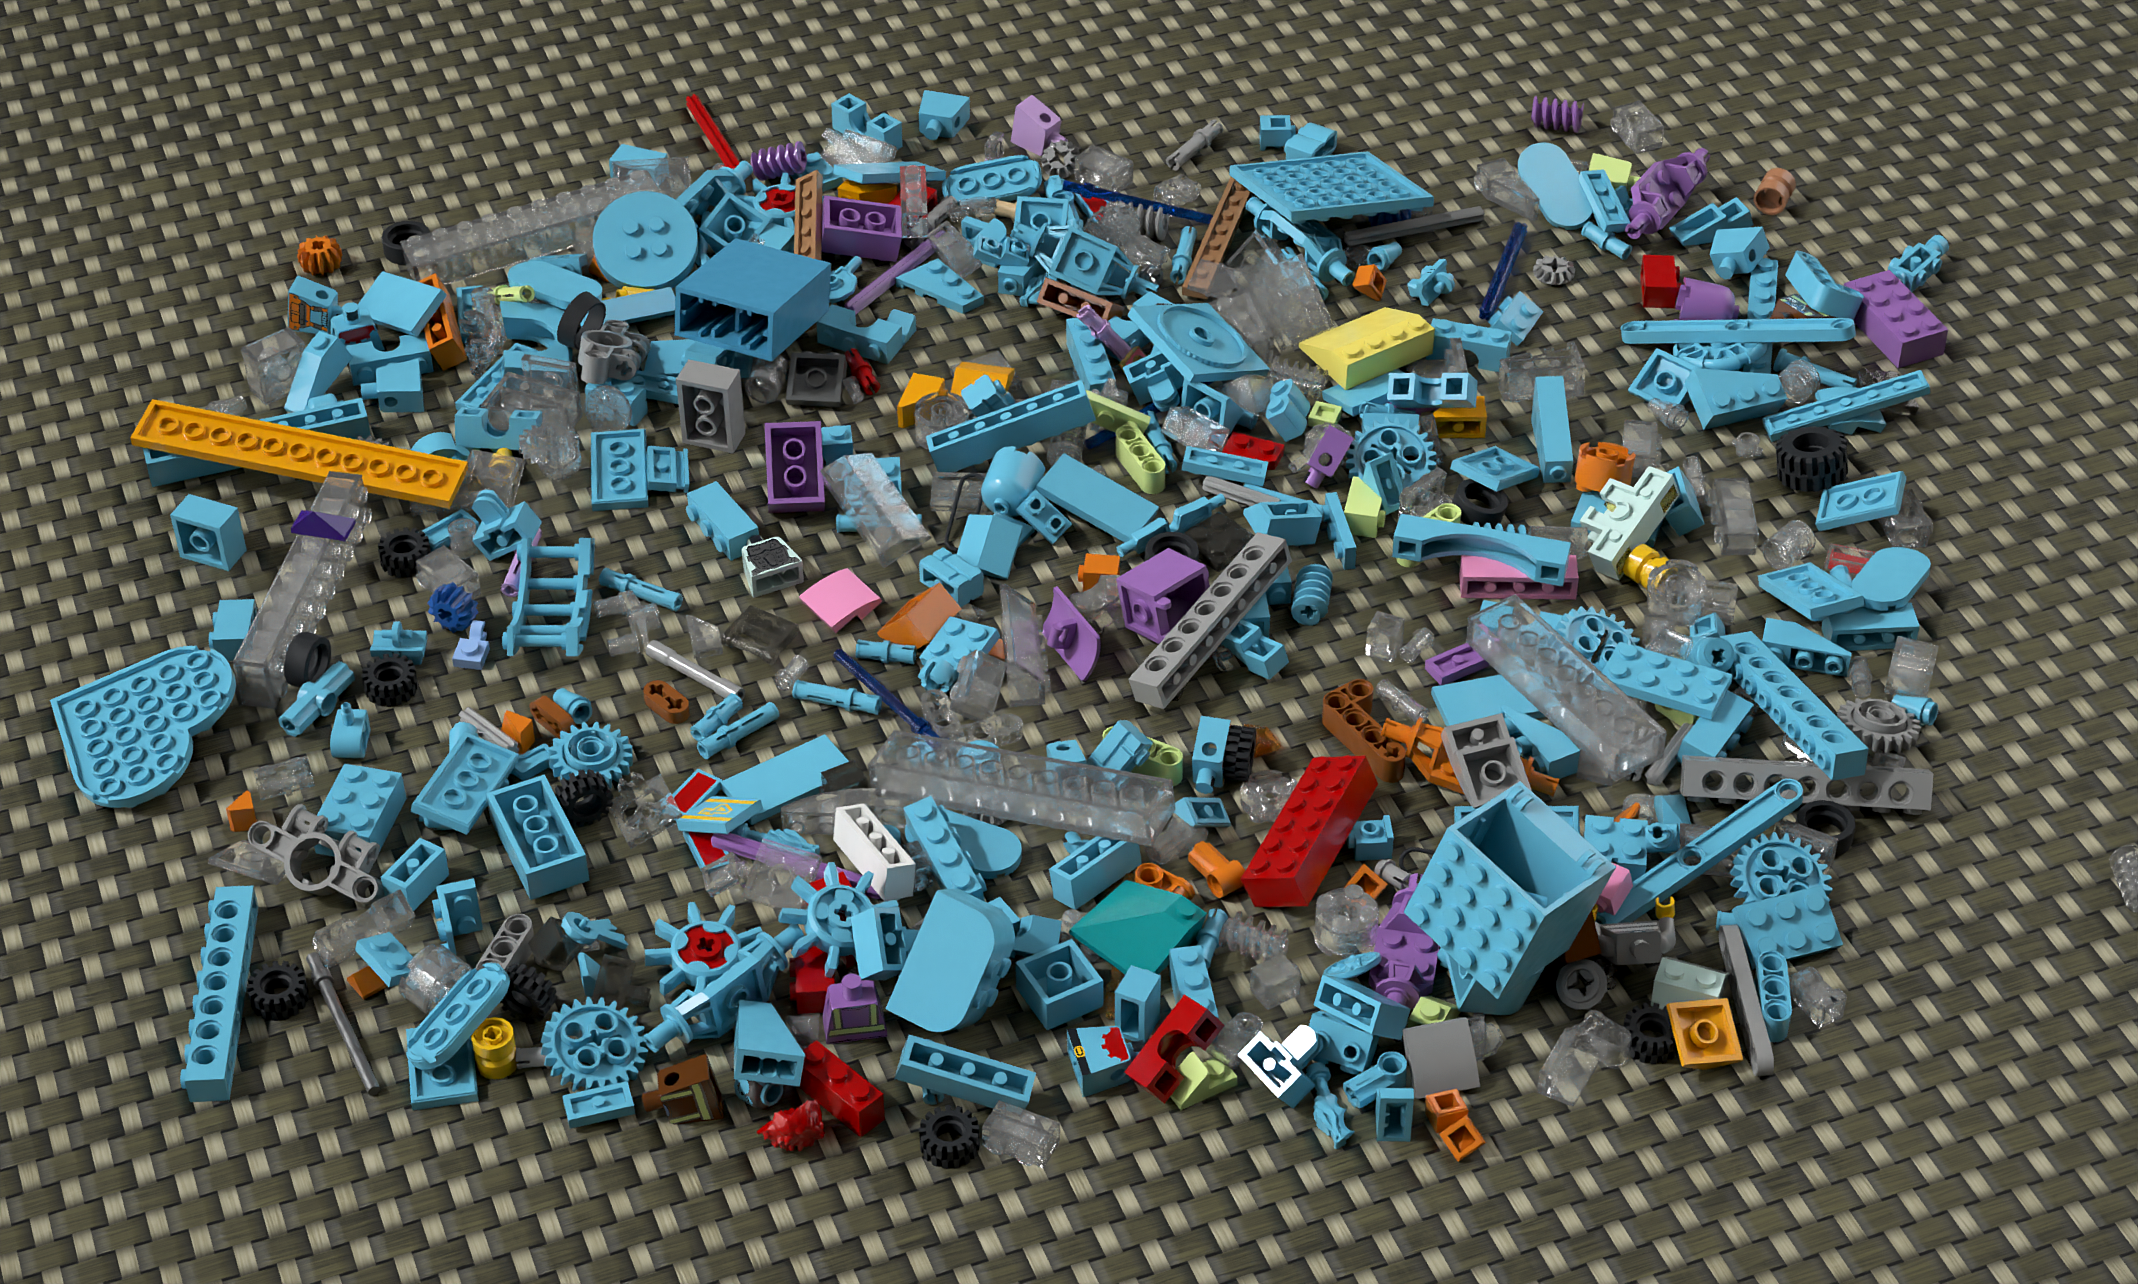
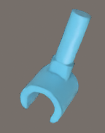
(1074, 842)

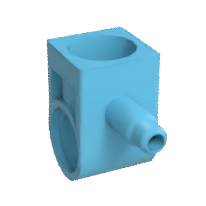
(350, 733)

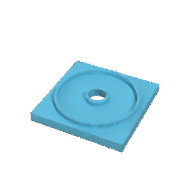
(1198, 342)

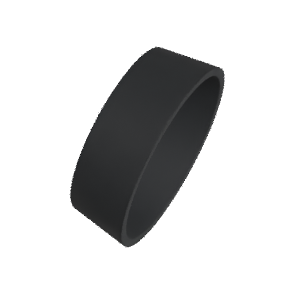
(573, 316)

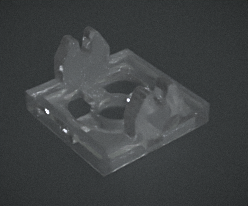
(479, 350)
(646, 826)

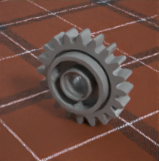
(1880, 724)

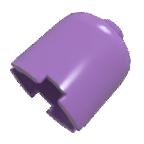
(1705, 301)

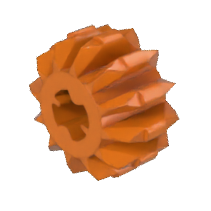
(319, 255)

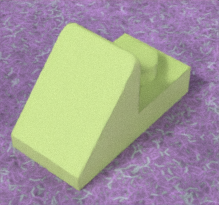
(1201, 1080)

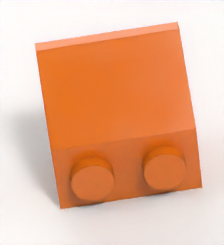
(920, 618)

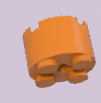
(1600, 464)

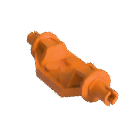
(1438, 768)

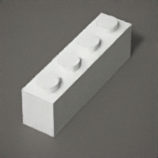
(874, 850)

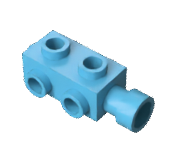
(1919, 262)

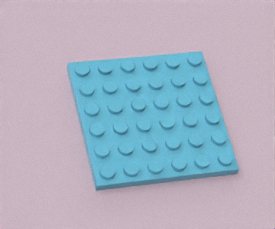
(1331, 187)

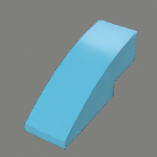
(1703, 224)

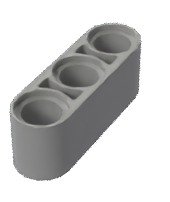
(510, 943)

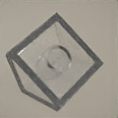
(1250, 392)

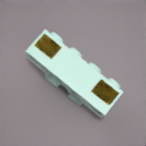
(1629, 518)

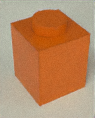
(1095, 566)

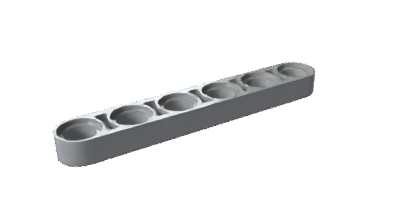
(1746, 1000)

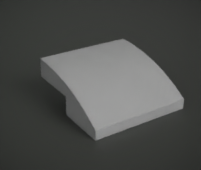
(1441, 1057)

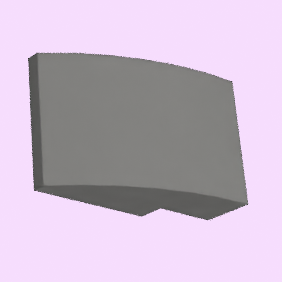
(1483, 758)

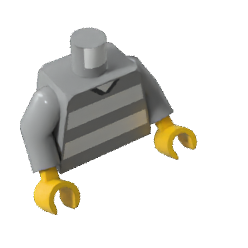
(1638, 941)

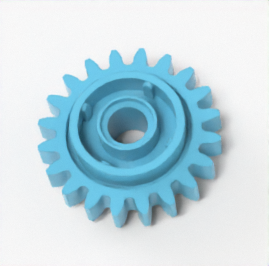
(592, 750)

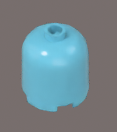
(1011, 480)

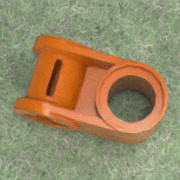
(1156, 877)

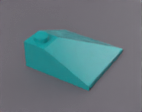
(1139, 926)

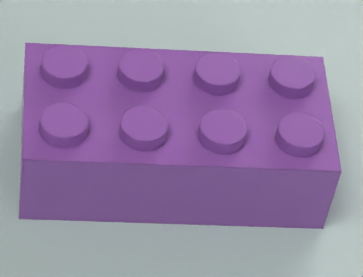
(1897, 320)

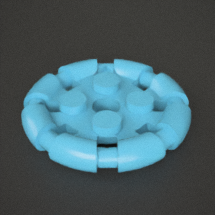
(1720, 355)

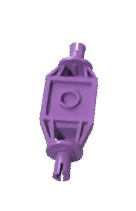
(1664, 191)
(1406, 954)

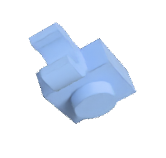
(473, 651)

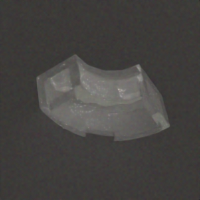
(1100, 604)

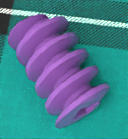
(1557, 114)
(775, 163)

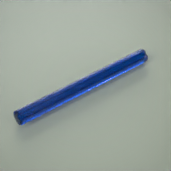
(1503, 271)

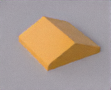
(967, 373)
(1704, 1033)

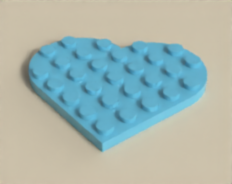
(136, 726)

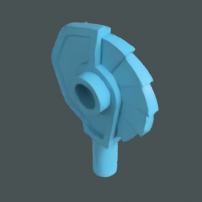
(843, 281)

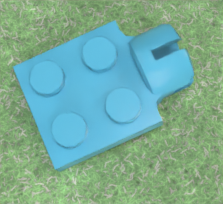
(947, 648)

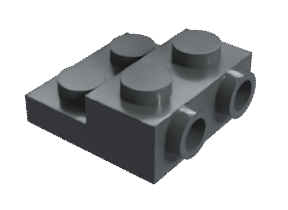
(816, 379)

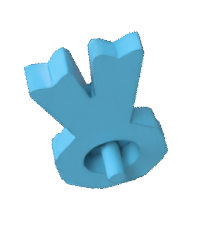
(586, 931)

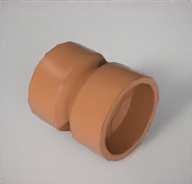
(1774, 191)

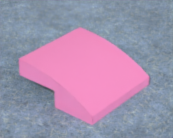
(840, 599)

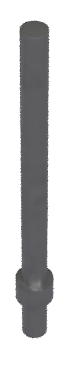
(323, 981)

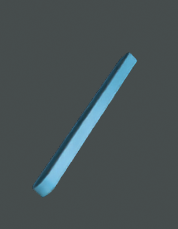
(1738, 331)
(1709, 847)

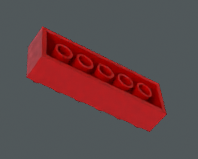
(1309, 831)

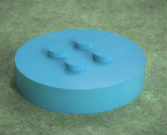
(645, 241)

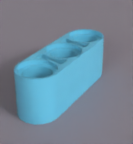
(1774, 993)

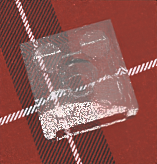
(273, 364)

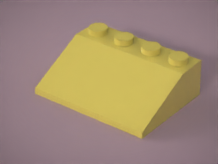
(1371, 346)

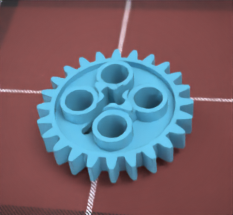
(1406, 443)
(1585, 628)
(1780, 878)
(593, 1045)

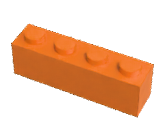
(443, 330)

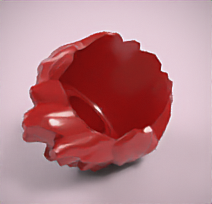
(795, 1127)

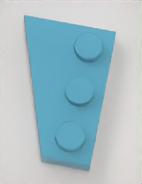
(943, 284)

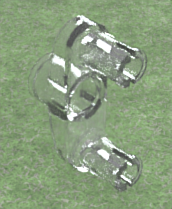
(640, 619)

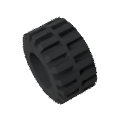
(1811, 458)

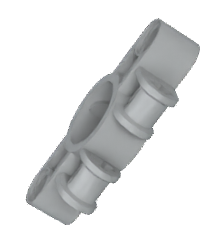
(611, 352)
(295, 838)

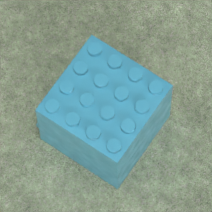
(1477, 884)

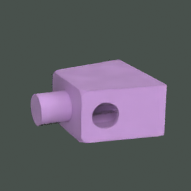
(1035, 126)

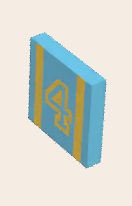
(719, 815)

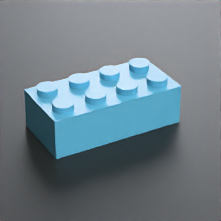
(537, 837)

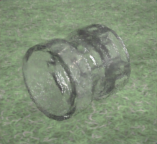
(461, 535)

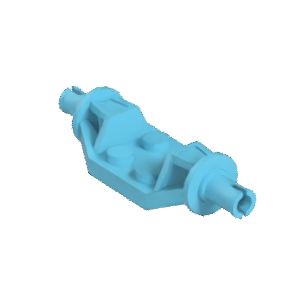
(713, 186)
(1321, 246)
(1083, 260)
(718, 1003)

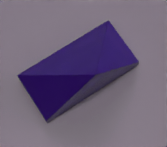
(323, 525)

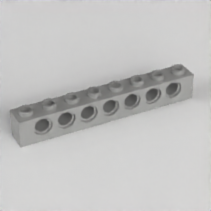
(1210, 620)
(1696, 769)

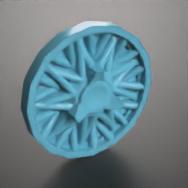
(1354, 965)

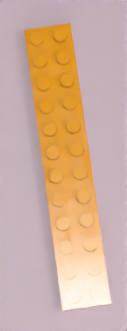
(298, 452)

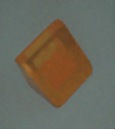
(1265, 740)

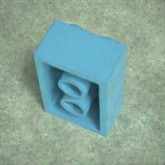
(362, 802)

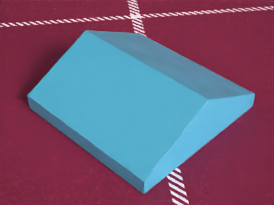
(1038, 210)
(1663, 379)
(990, 544)

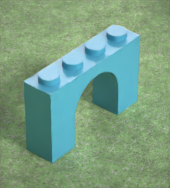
(533, 323)

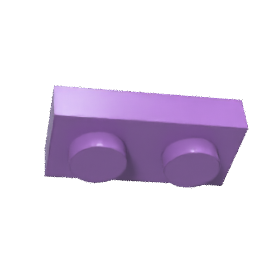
(1454, 664)

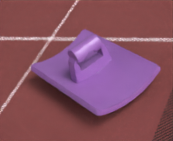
(1071, 636)

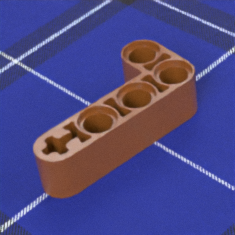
(1349, 720)

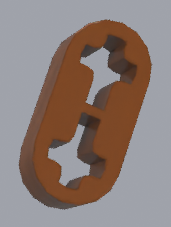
(662, 705)
(551, 716)

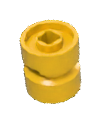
(1641, 563)
(494, 1048)

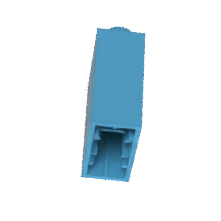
(752, 299)

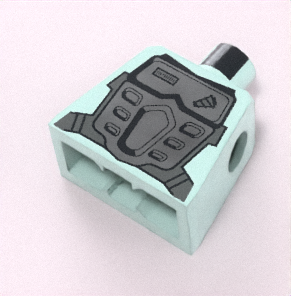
(770, 565)

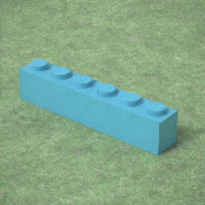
(1011, 426)

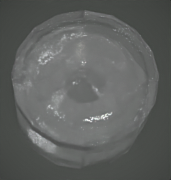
(1799, 381)

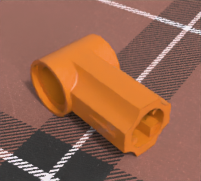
(1220, 874)

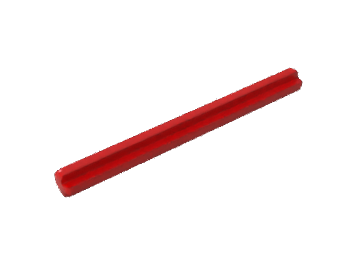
(712, 131)

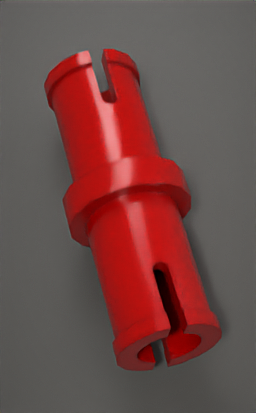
(862, 371)

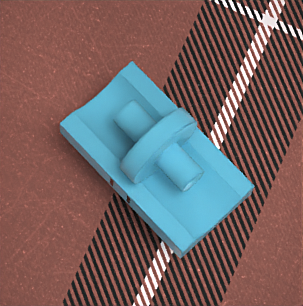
(1432, 283)
(1043, 516)
(401, 642)

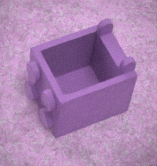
(1161, 593)

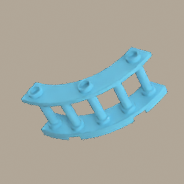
(562, 636)

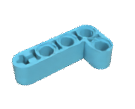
(1820, 289)

